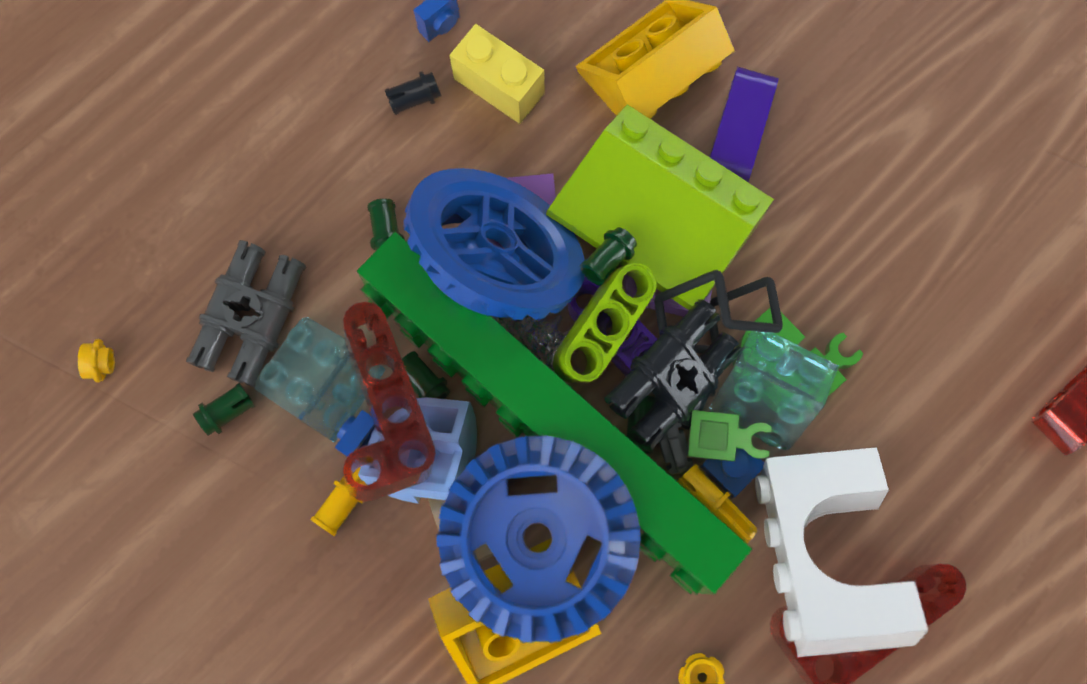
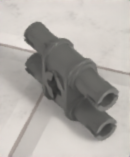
(257, 333)

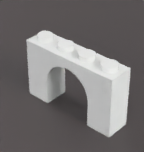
(821, 611)

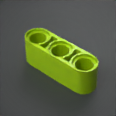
(623, 313)

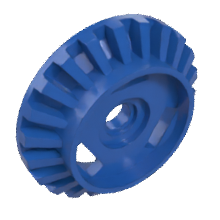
(528, 277)
(588, 503)

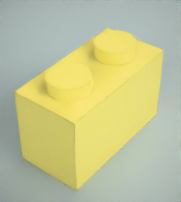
(497, 73)

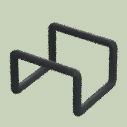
(722, 300)

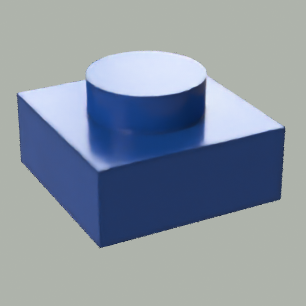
(436, 17)
(355, 433)
(733, 475)

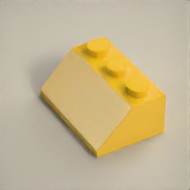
(658, 56)
(486, 656)

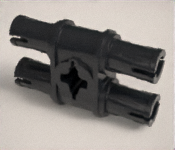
(674, 374)

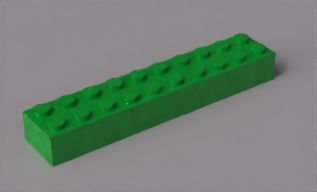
(541, 404)

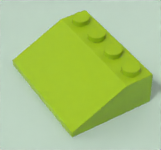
(667, 195)

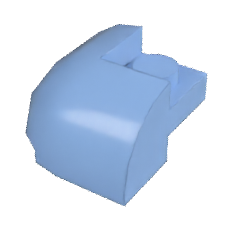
(454, 438)

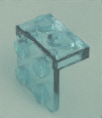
(314, 378)
(775, 386)

